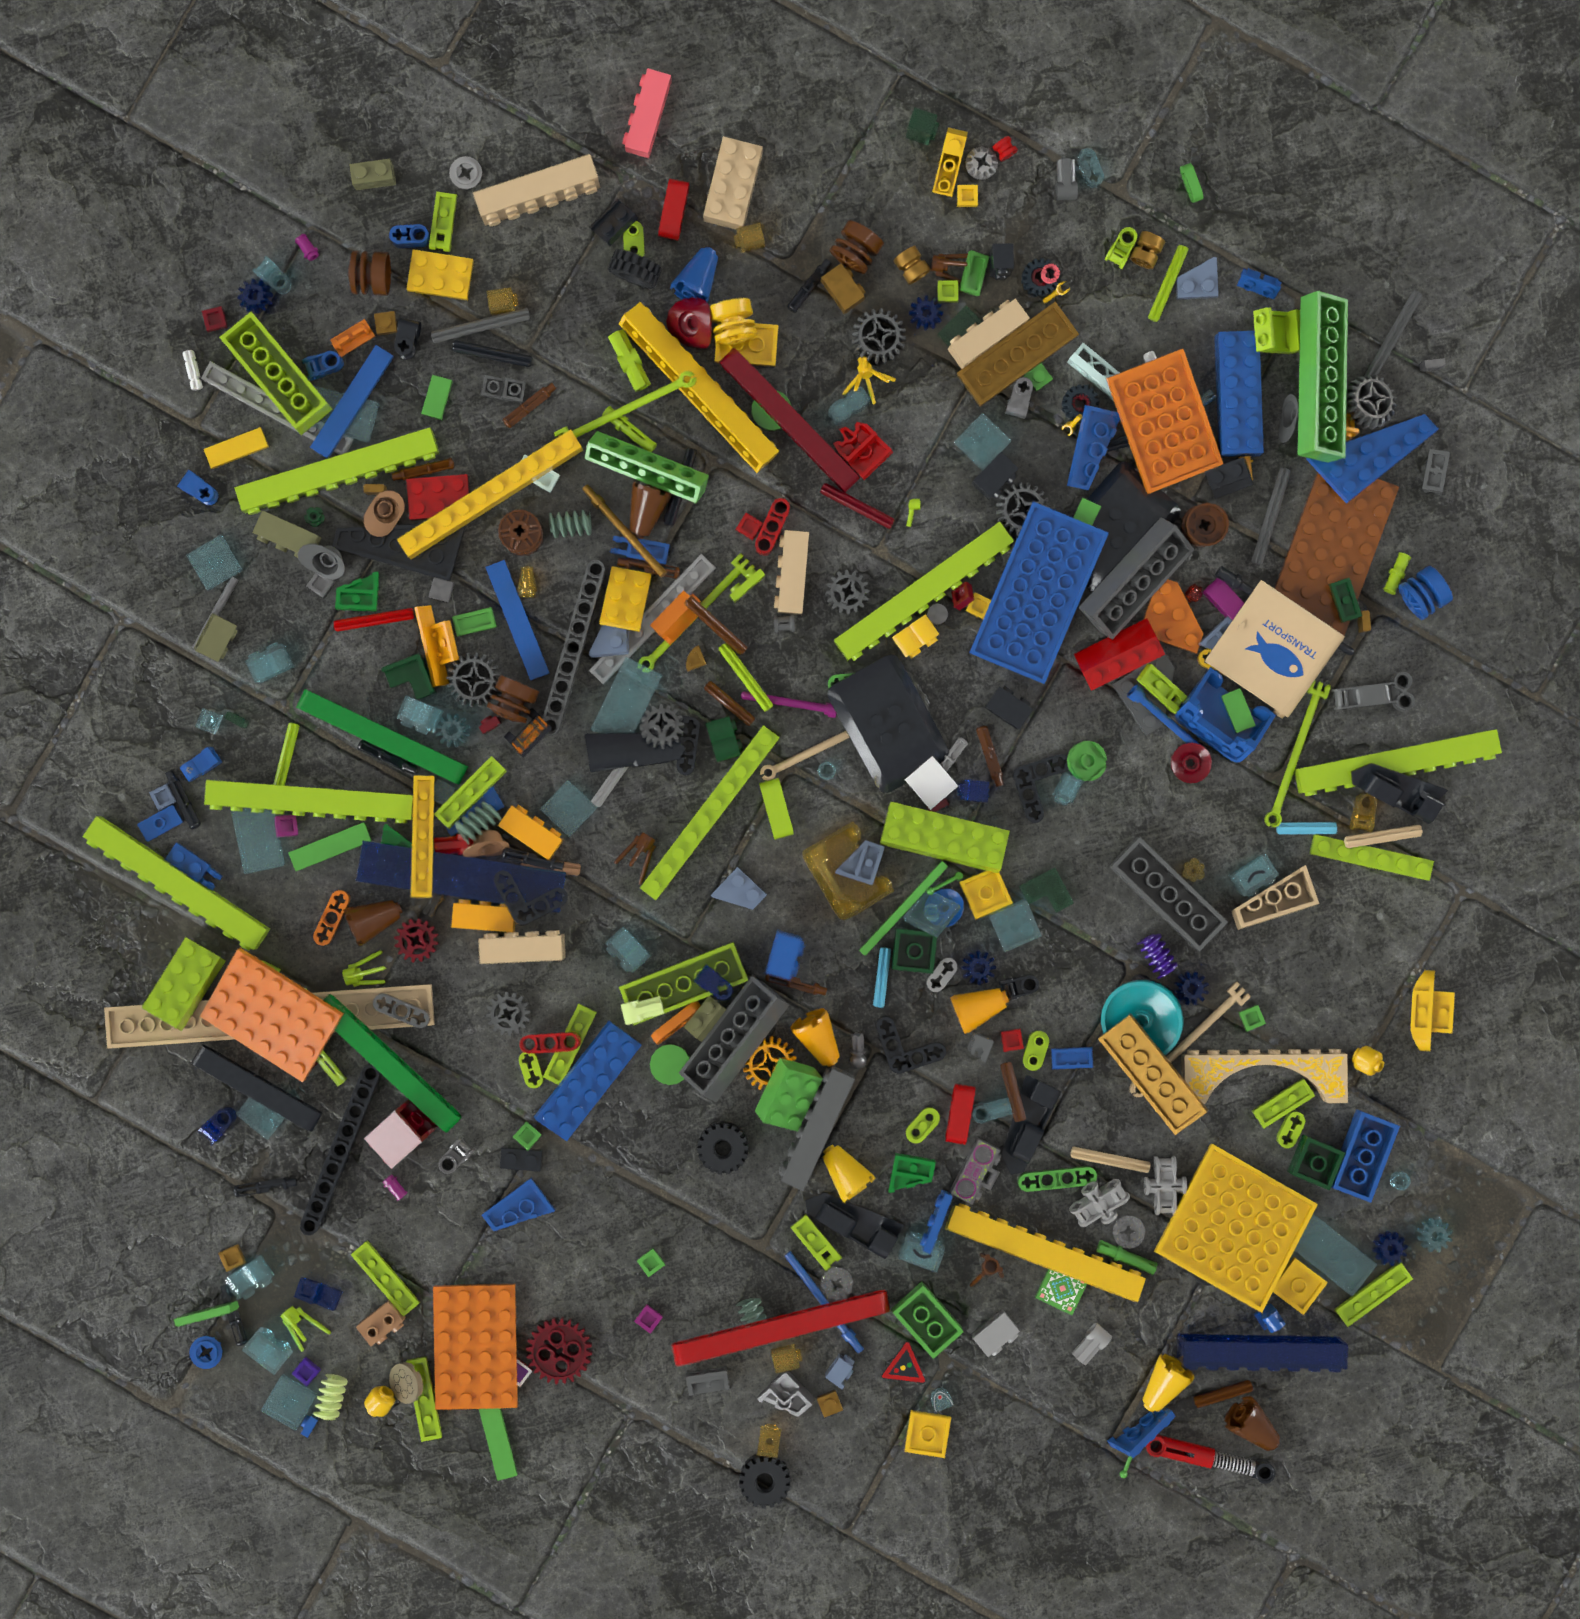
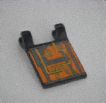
(530, 735)

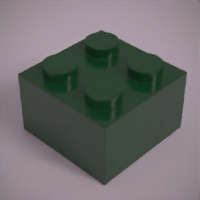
(913, 951)
(1316, 1162)

